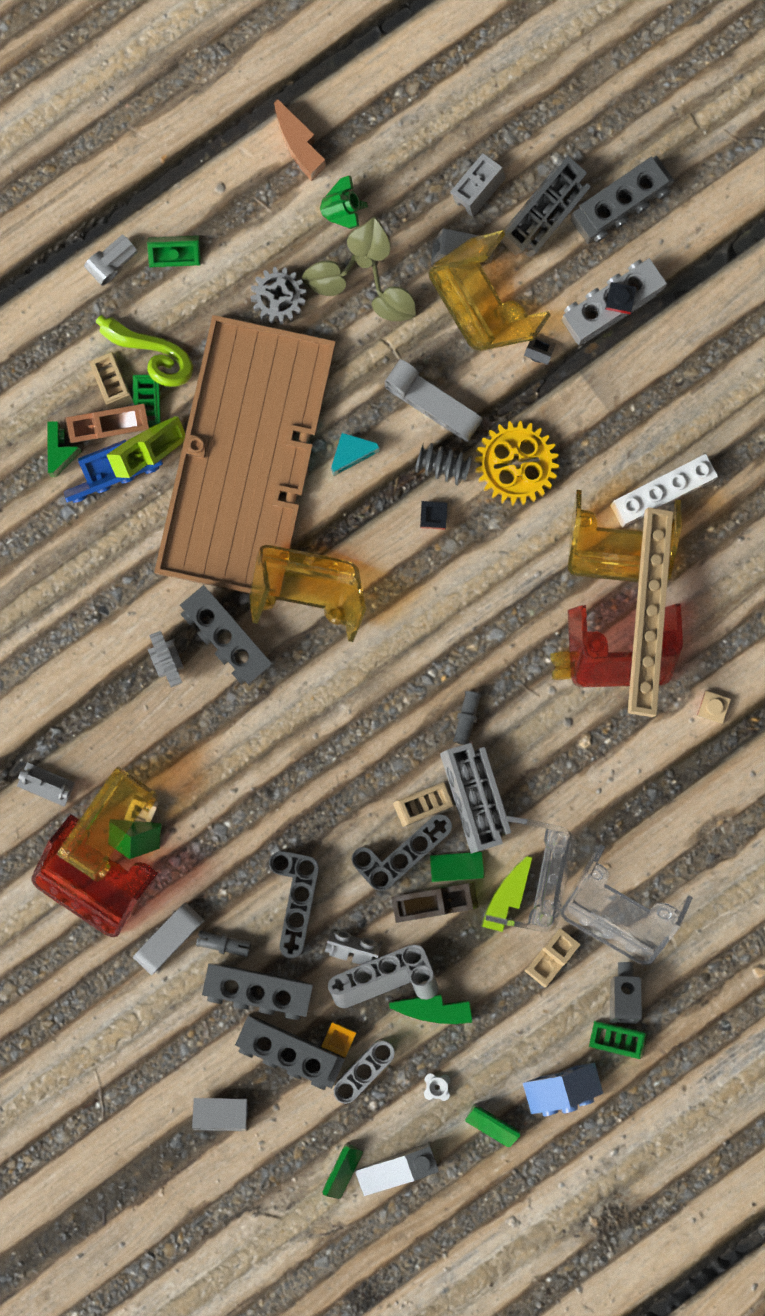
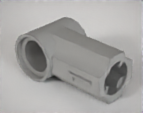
(105, 264)

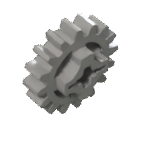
(268, 292)
(165, 659)

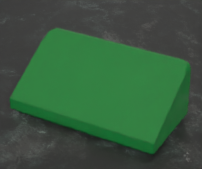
(174, 251)
(456, 867)
(492, 1126)
(342, 1171)

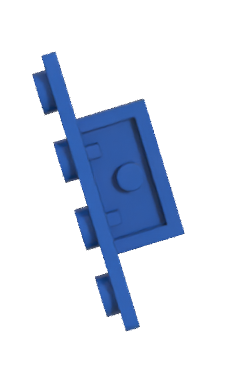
(100, 474)

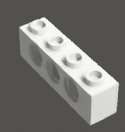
(664, 490)

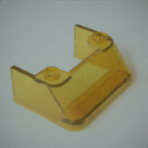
(474, 302)
(608, 551)
(308, 581)
(106, 823)

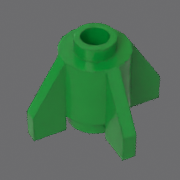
(340, 204)

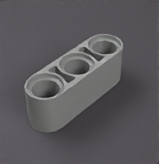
(168, 938)
(359, 1084)

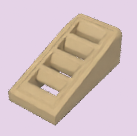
(118, 396)
(403, 814)

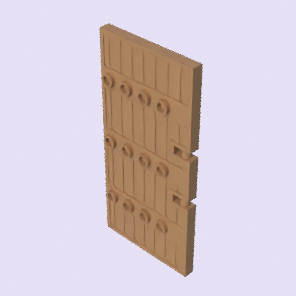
(241, 454)

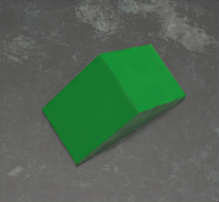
(140, 839)

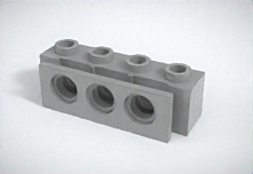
(583, 329)
(469, 796)

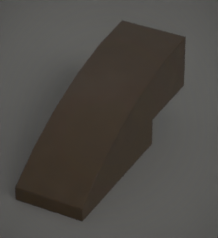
(435, 902)

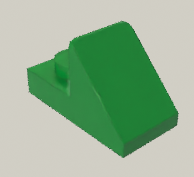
(58, 456)

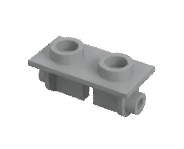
(45, 784)
(342, 943)

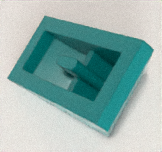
(352, 451)

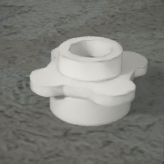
(442, 1093)

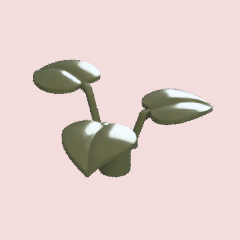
(369, 245)

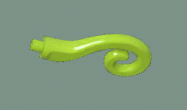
(123, 337)

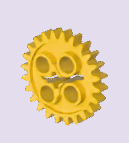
(511, 440)

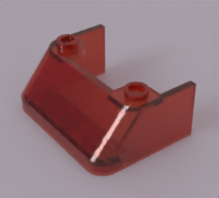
(597, 667)

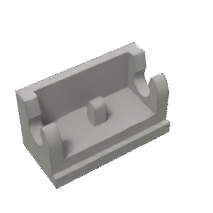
(478, 184)
(220, 1114)

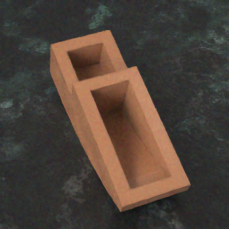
(299, 142)
(106, 423)

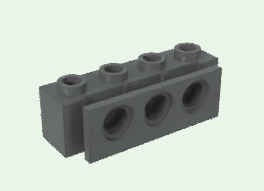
(628, 186)
(541, 204)
(203, 602)
(216, 992)
(281, 1039)

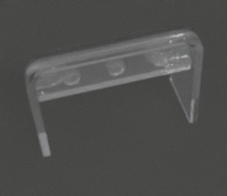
(552, 879)
(619, 919)

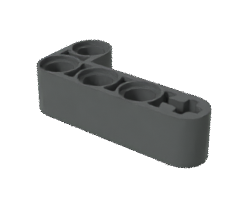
(406, 849)
(294, 905)

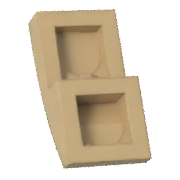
(552, 957)

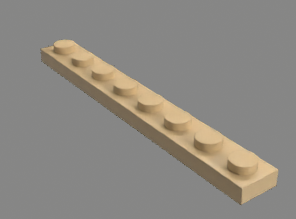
(650, 612)

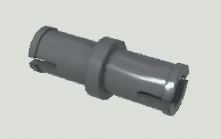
(467, 717)
(223, 943)

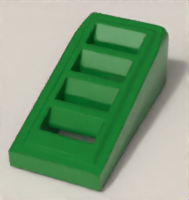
(137, 391)
(640, 1046)

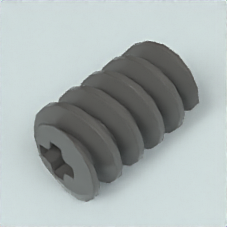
(443, 464)

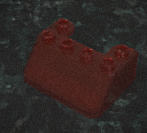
(101, 904)

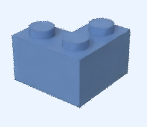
(563, 1090)

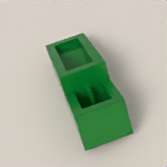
(434, 1010)

